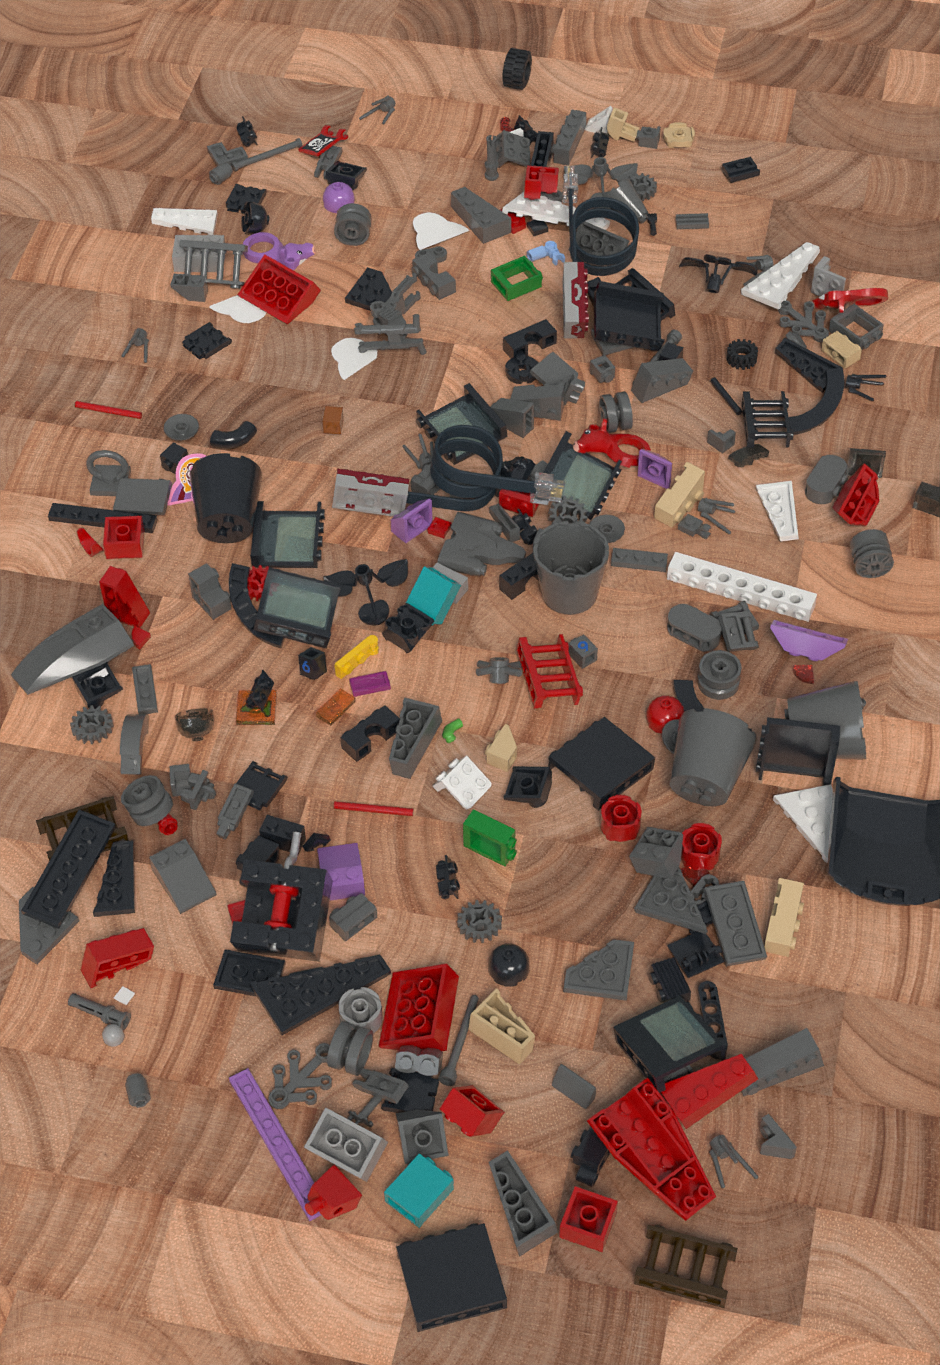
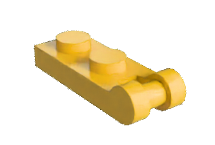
(357, 656)

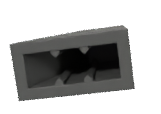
(516, 415)

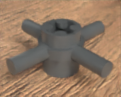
(499, 669)

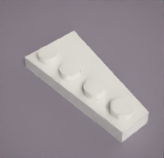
(185, 219)
(780, 507)

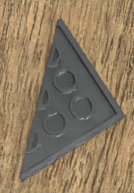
(671, 902)

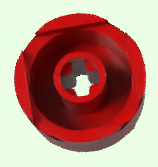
(620, 818)
(701, 847)

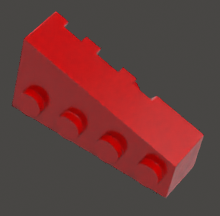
(708, 1088)

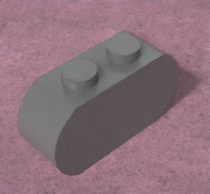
(826, 479)
(694, 627)

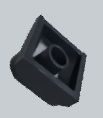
(345, 173)
(517, 468)
(96, 685)
(529, 785)

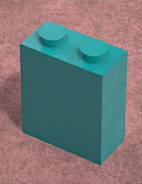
(433, 594)
(419, 1190)

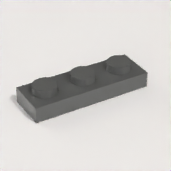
(639, 559)

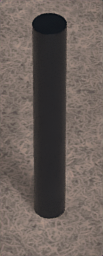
(726, 396)

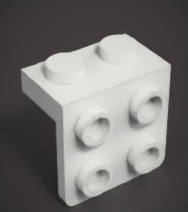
(463, 782)

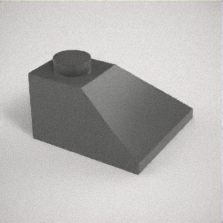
(421, 1134)

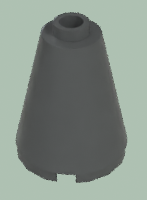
(627, 194)

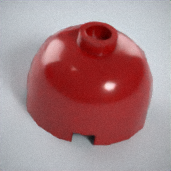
(663, 710)

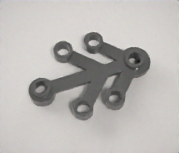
(818, 332)
(299, 1079)

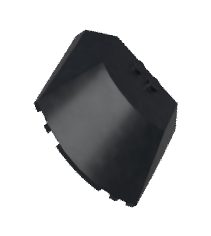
(884, 846)

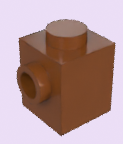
(333, 420)

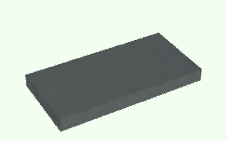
(735, 923)

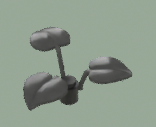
(600, 168)

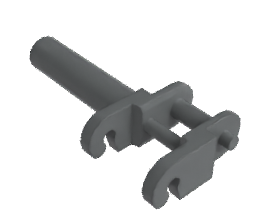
(362, 1116)

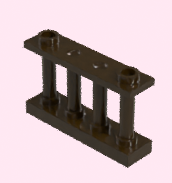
(64, 819)
(670, 1282)

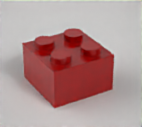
(123, 537)
(471, 1111)
(588, 1219)

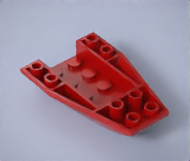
(654, 1148)

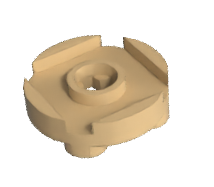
(683, 140)

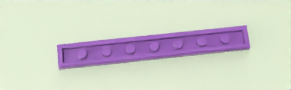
(274, 1137)

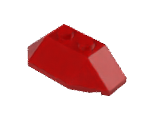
(858, 497)

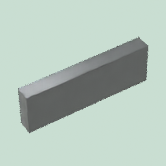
(145, 689)

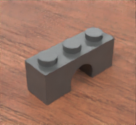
(427, 271)

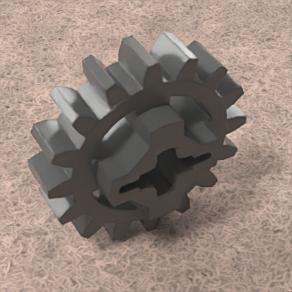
(643, 185)
(567, 507)
(91, 724)
(479, 920)

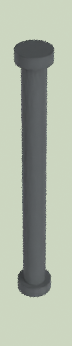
(297, 143)

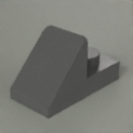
(779, 1143)

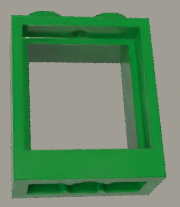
(501, 273)
(489, 838)

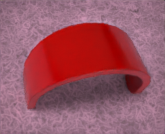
(88, 543)

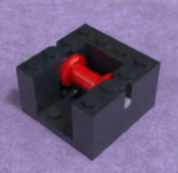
(273, 921)

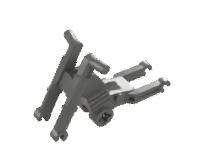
(389, 320)

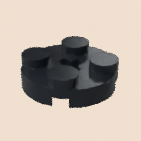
(521, 361)

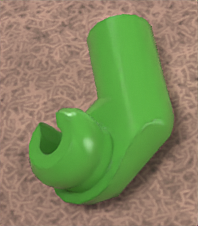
(450, 728)

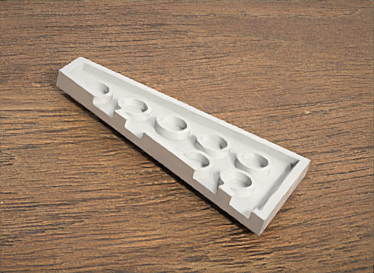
(546, 210)
(782, 278)
(811, 813)

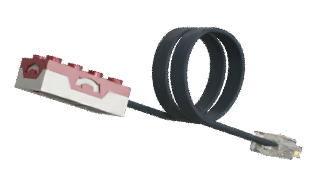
(575, 272)
(389, 494)

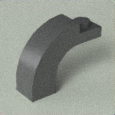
(131, 742)

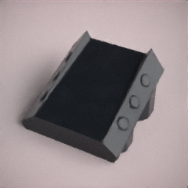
(407, 627)

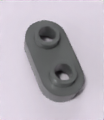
(438, 253)

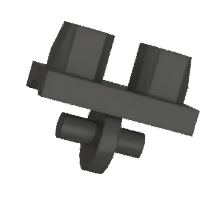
(573, 384)
(202, 790)

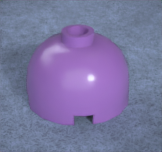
(337, 195)

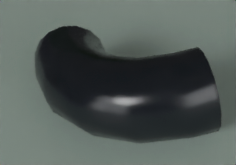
(234, 438)

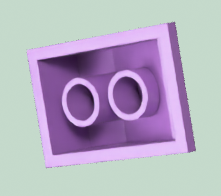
(344, 868)

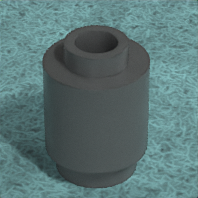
(220, 173)
(137, 1090)

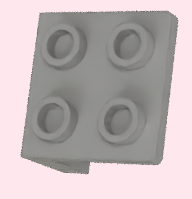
(825, 280)

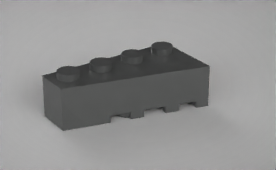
(413, 735)
(784, 1061)

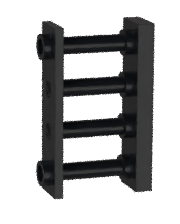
(751, 424)

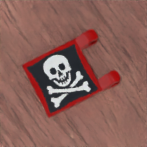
(322, 141)

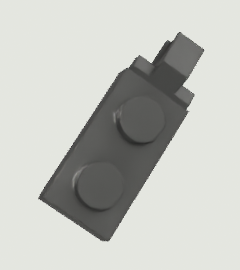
(233, 810)

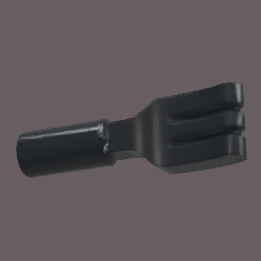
(652, 219)

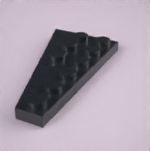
(310, 992)

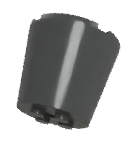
(570, 565)
(834, 706)
(709, 755)

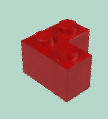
(540, 180)

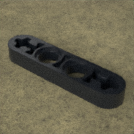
(712, 1019)

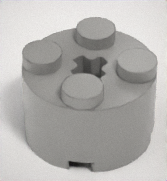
(361, 1008)

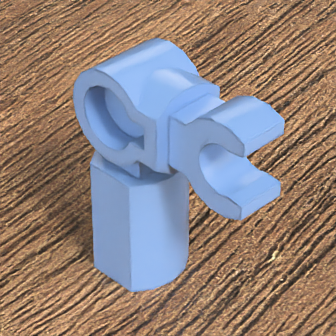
(550, 249)

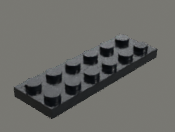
(68, 869)

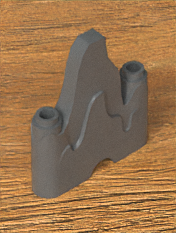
(477, 543)

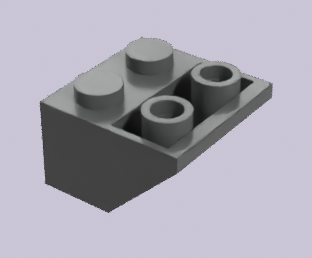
(658, 852)

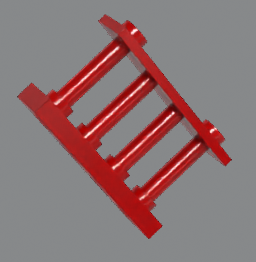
(534, 680)

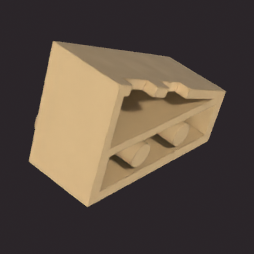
(681, 497)
(784, 917)
(502, 1028)

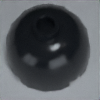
(254, 219)
(508, 965)

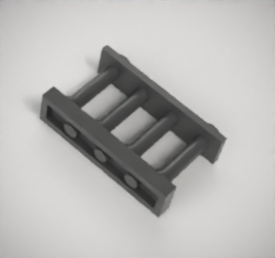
(221, 248)

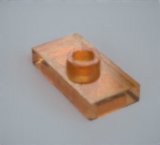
(335, 707)

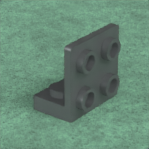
(512, 148)

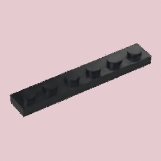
(94, 516)

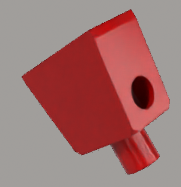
(332, 1195)

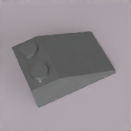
(182, 876)

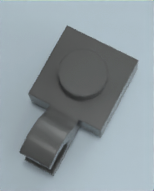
(693, 525)

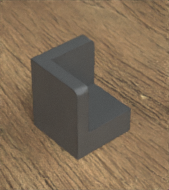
(721, 441)
(179, 778)

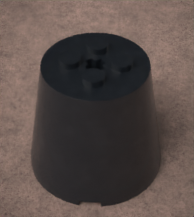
(225, 496)

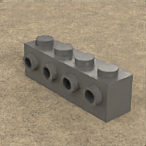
(570, 137)

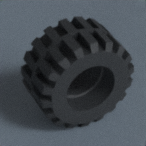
(517, 68)

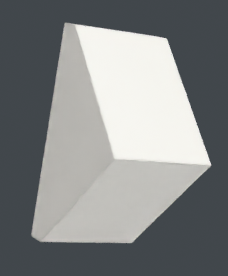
(599, 120)

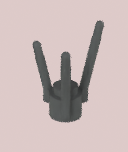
(386, 104)
(763, 263)
(139, 338)
(425, 457)
(709, 506)
(723, 1149)

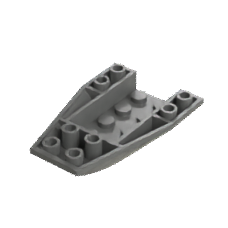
(73, 650)

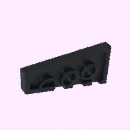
(805, 362)
(118, 884)

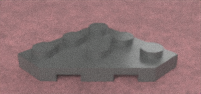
(38, 937)
(603, 972)

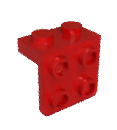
(516, 500)

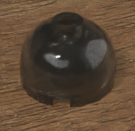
(195, 723)

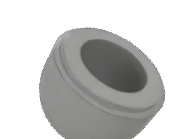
(113, 1035)

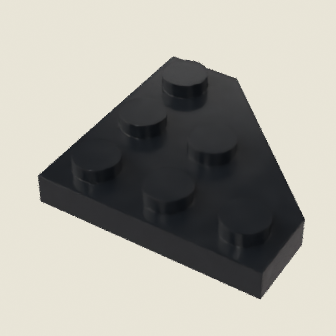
(368, 289)

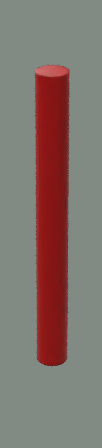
(106, 409)
(373, 808)

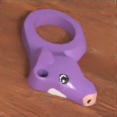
(288, 255)

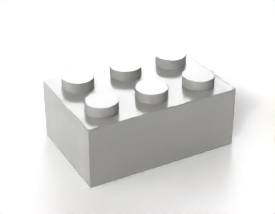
(179, 253)
(346, 1144)

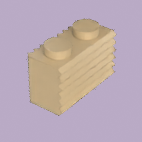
(841, 349)

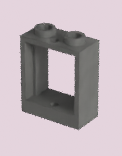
(861, 317)

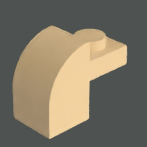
(619, 128)

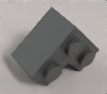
(208, 592)

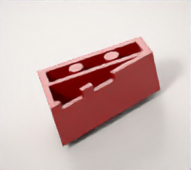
(122, 597)
(115, 953)

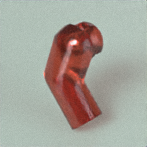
(504, 124)

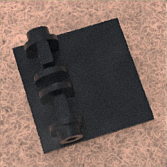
(696, 953)

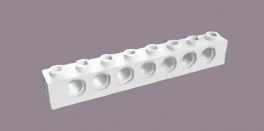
(741, 586)

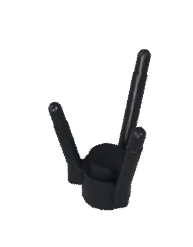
(854, 382)

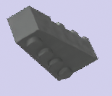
(479, 215)
(525, 1212)

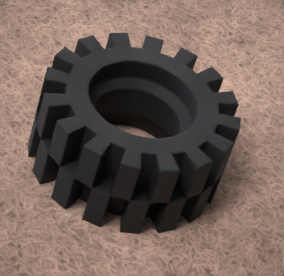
(742, 361)

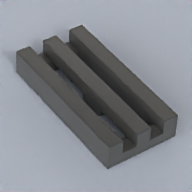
(692, 221)

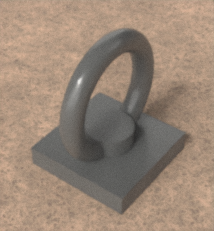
(106, 477)

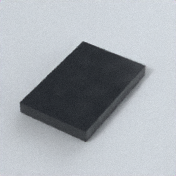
(241, 968)

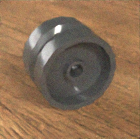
(352, 224)
(616, 411)
(719, 674)
(146, 800)
(350, 1048)

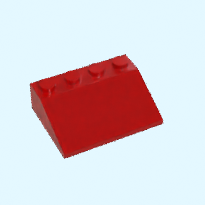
(278, 290)
(420, 1008)

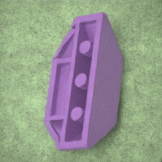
(806, 642)

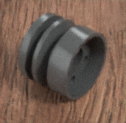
(871, 553)

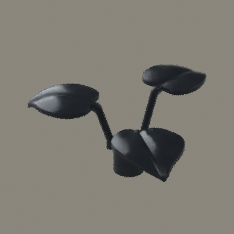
(714, 280)
(374, 612)

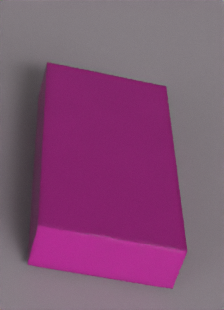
(369, 683)

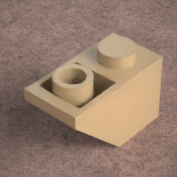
(503, 750)

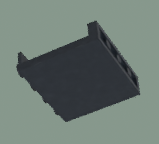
(628, 316)
(798, 748)
(603, 761)
(451, 1276)

